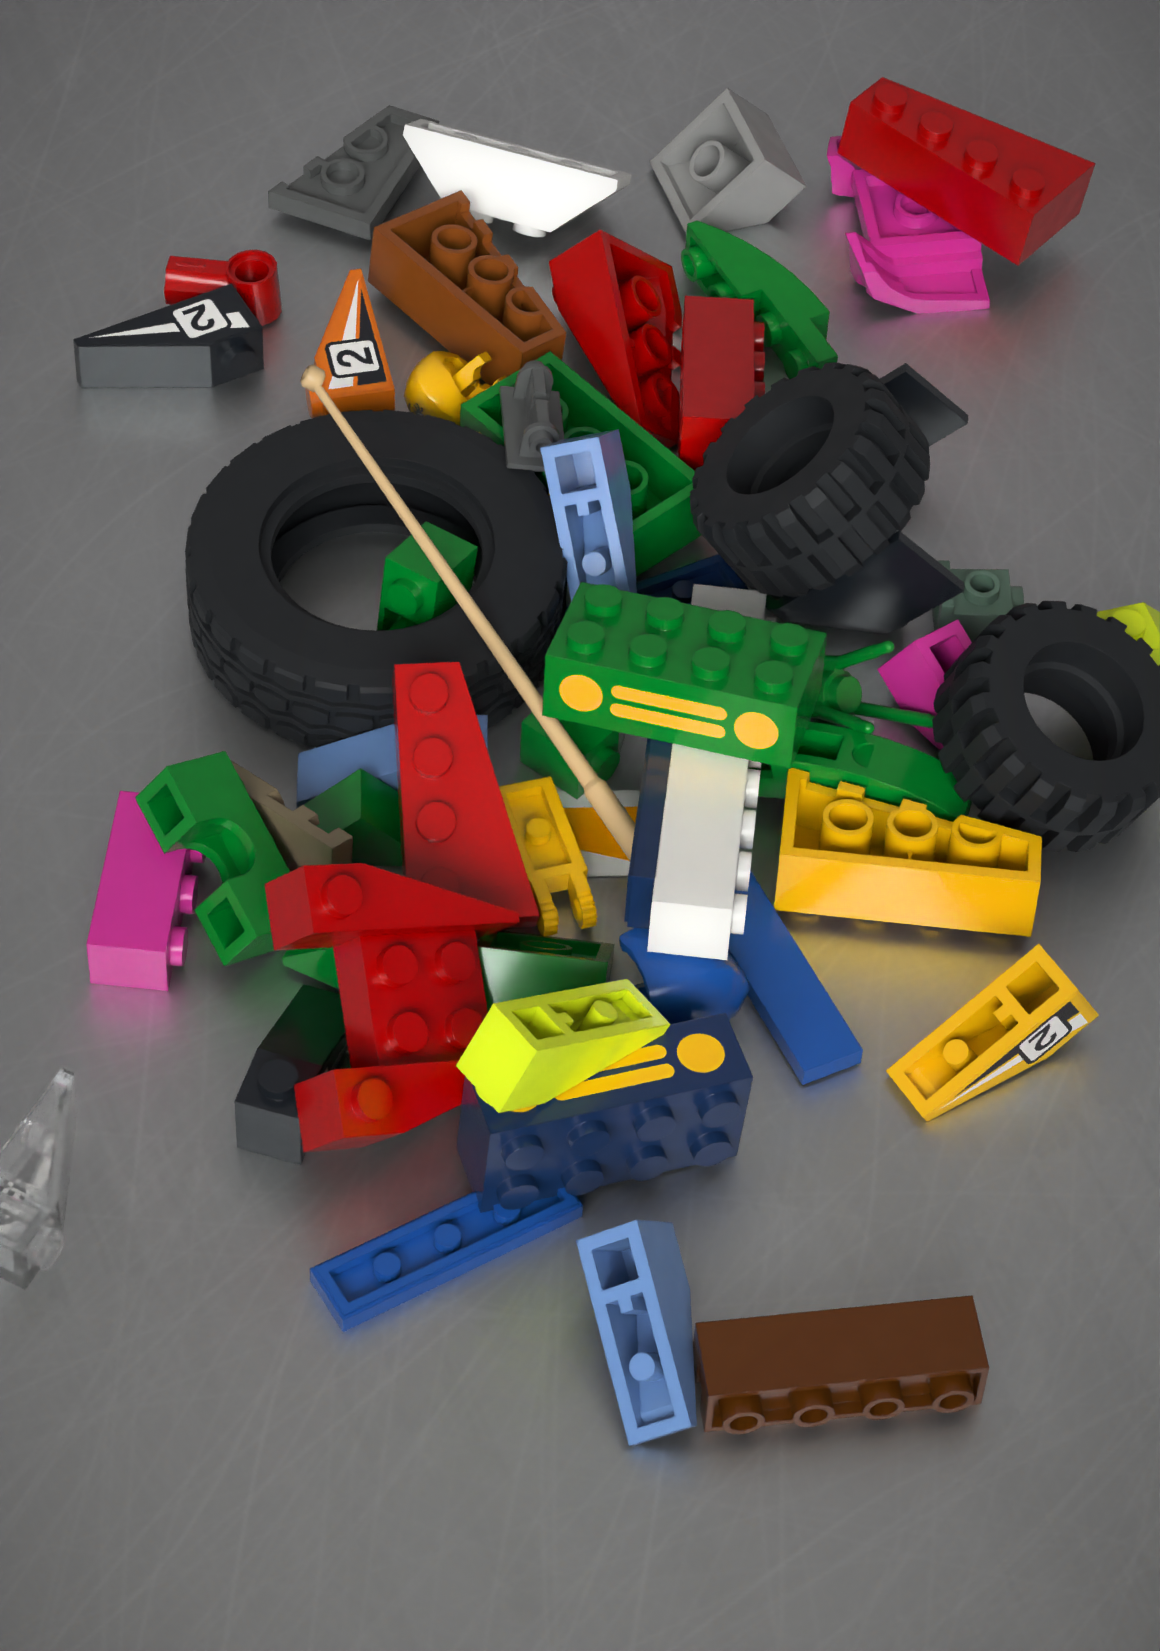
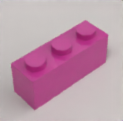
(140, 905)

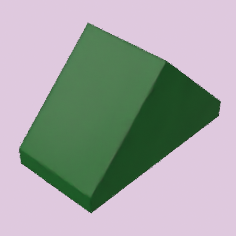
(367, 812)

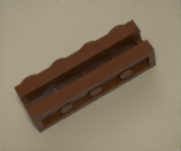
(839, 1364)

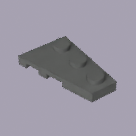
(358, 181)

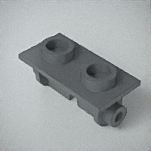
(530, 417)

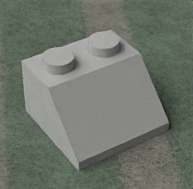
(728, 167)

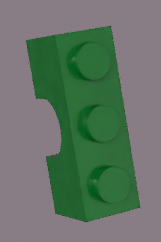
(210, 811)

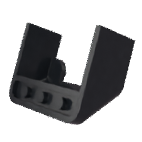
(903, 577)

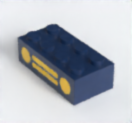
(642, 1116)

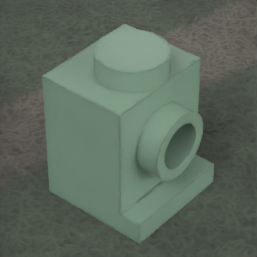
(984, 598)

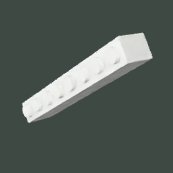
(703, 830)

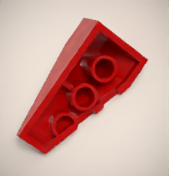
(624, 319)

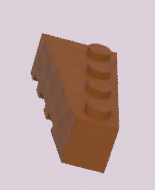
(460, 287)

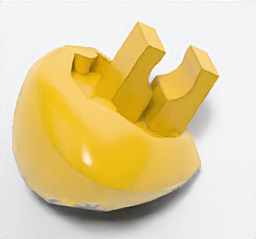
(444, 383)

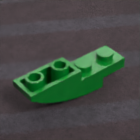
(791, 312)
(869, 761)

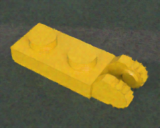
(549, 852)

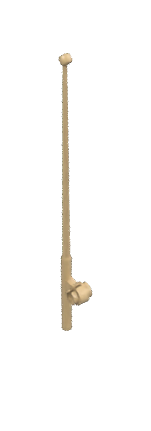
(595, 789)

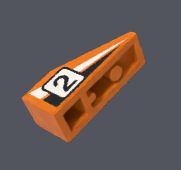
(353, 355)

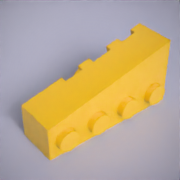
(902, 863)

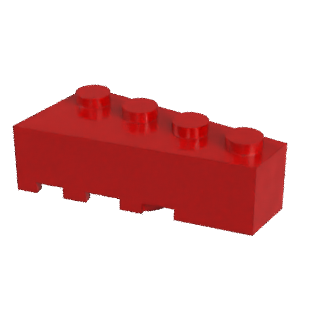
(966, 168)
(718, 369)
(449, 795)

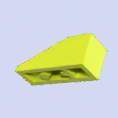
(556, 1040)

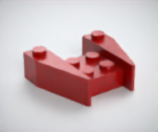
(405, 994)

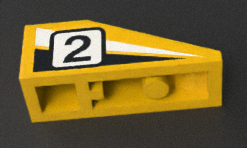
(994, 1036)

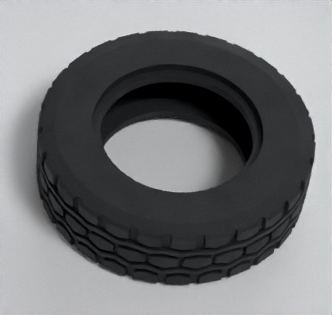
(310, 487)

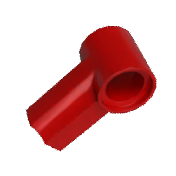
(250, 272)

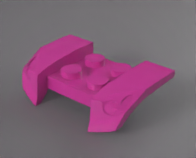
(907, 250)

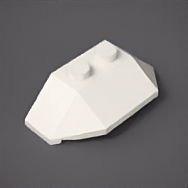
(510, 180)

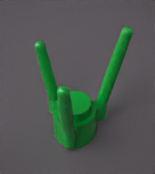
(843, 694)

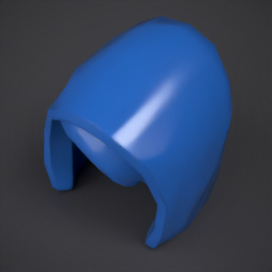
(686, 985)

